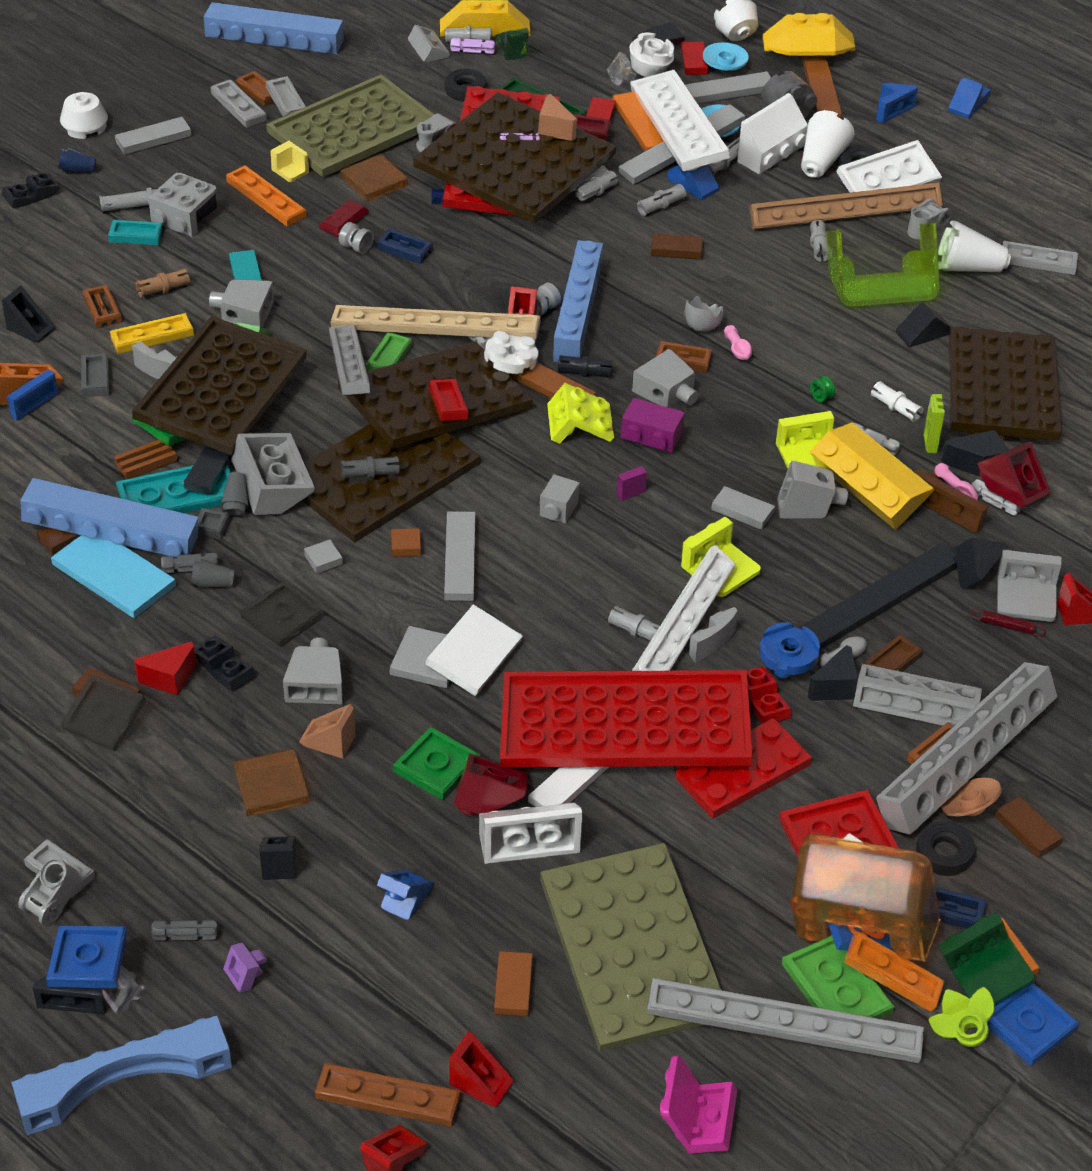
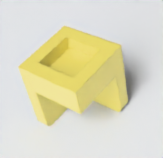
(289, 161)

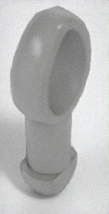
(858, 647)

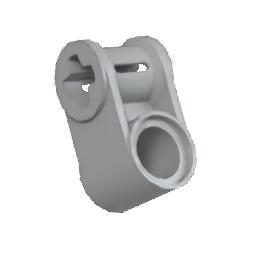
(432, 129)
(927, 213)
(49, 892)

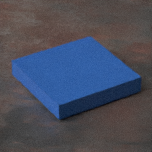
(87, 956)
(1031, 1024)

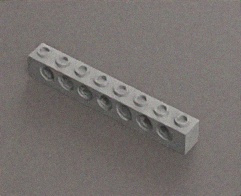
(966, 748)

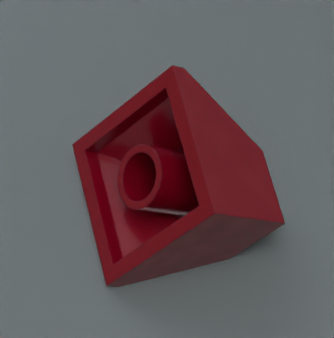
(1015, 475)
(488, 786)

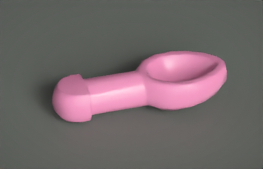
(740, 347)
(942, 471)

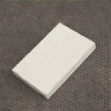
(474, 650)

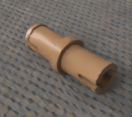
(162, 282)

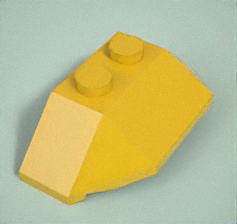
(493, 14)
(808, 36)

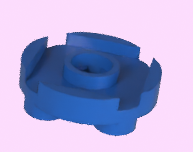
(789, 662)

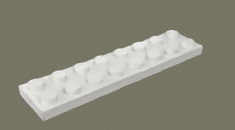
(679, 121)

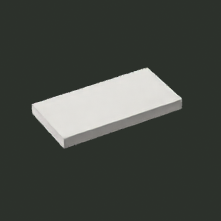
(890, 169)

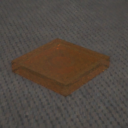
(374, 177)
(270, 782)

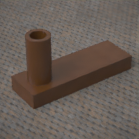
(953, 503)

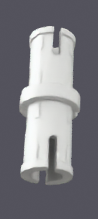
(897, 401)

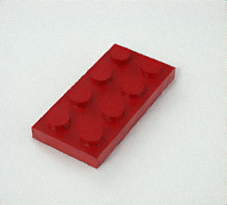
(721, 788)

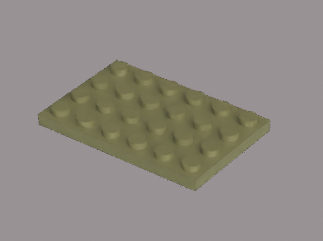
(351, 124)
(619, 929)

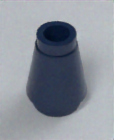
(76, 162)

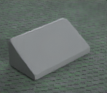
(427, 44)

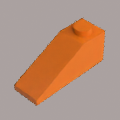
(16, 375)

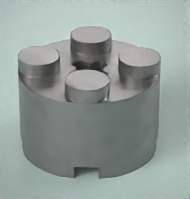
(789, 83)

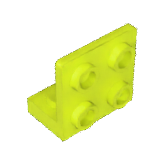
(576, 408)

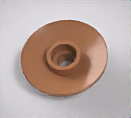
(973, 797)

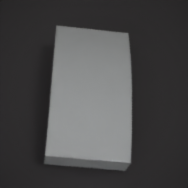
(149, 361)
(709, 640)

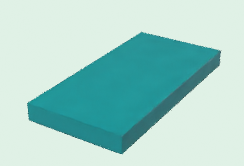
(168, 491)

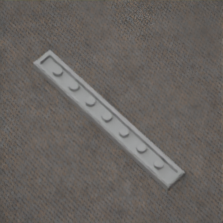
(785, 1020)

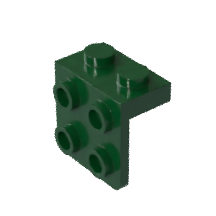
(987, 959)

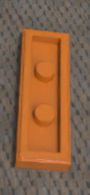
(893, 971)

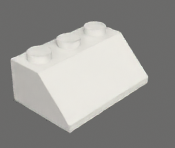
(771, 134)
(530, 832)

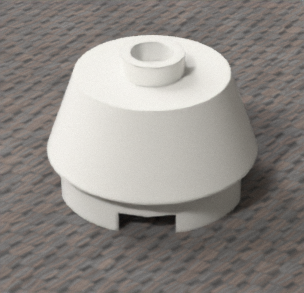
(737, 19)
(650, 55)
(83, 115)

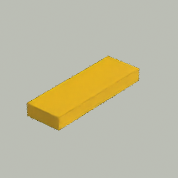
(152, 332)

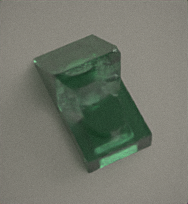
(514, 43)

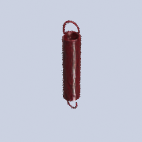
(1008, 622)

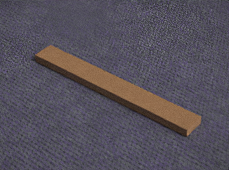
(842, 206)

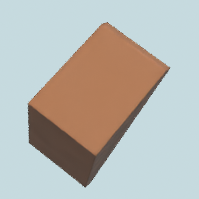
(556, 120)
(331, 732)

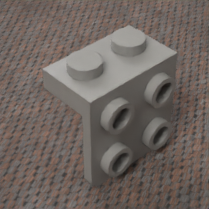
(177, 202)
(1027, 585)

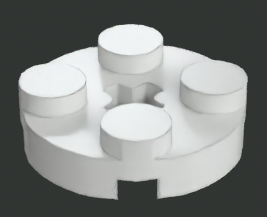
(511, 352)

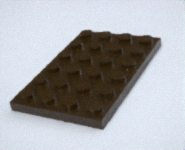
(1004, 383)
(220, 384)
(402, 404)
(364, 504)

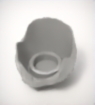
(701, 316)

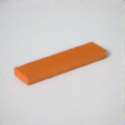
(637, 120)
(266, 195)

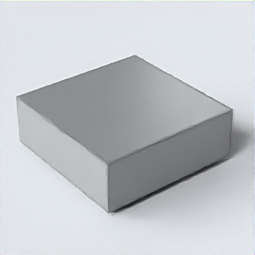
(323, 556)

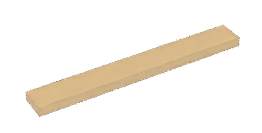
(435, 321)

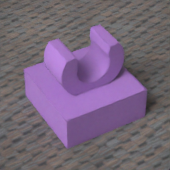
(243, 966)

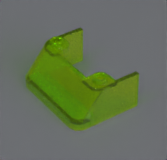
(915, 283)

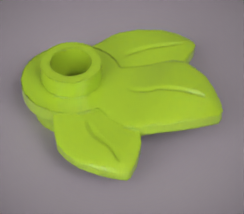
(962, 1014)

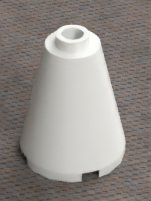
(825, 142)
(970, 251)

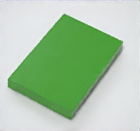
(833, 984)

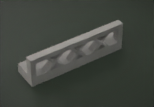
(914, 700)

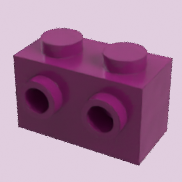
(652, 425)

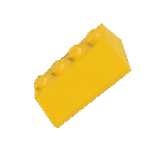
(871, 473)

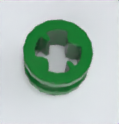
(822, 389)

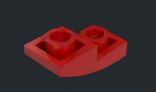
(764, 697)

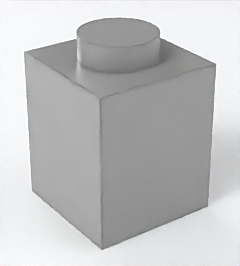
(559, 499)

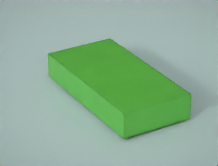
(389, 352)

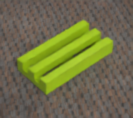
(933, 423)

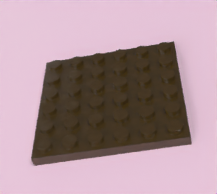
(513, 172)

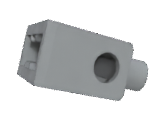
(244, 301)
(665, 380)
(808, 492)
(314, 675)

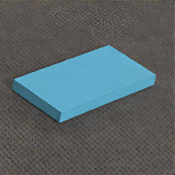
(114, 573)

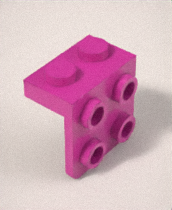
(697, 1112)

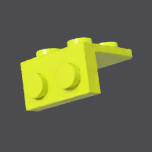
(800, 434)
(719, 534)

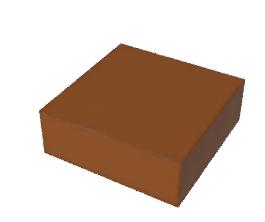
(405, 542)

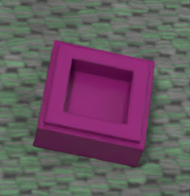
(631, 483)

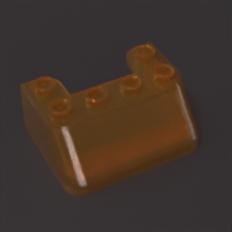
(867, 890)

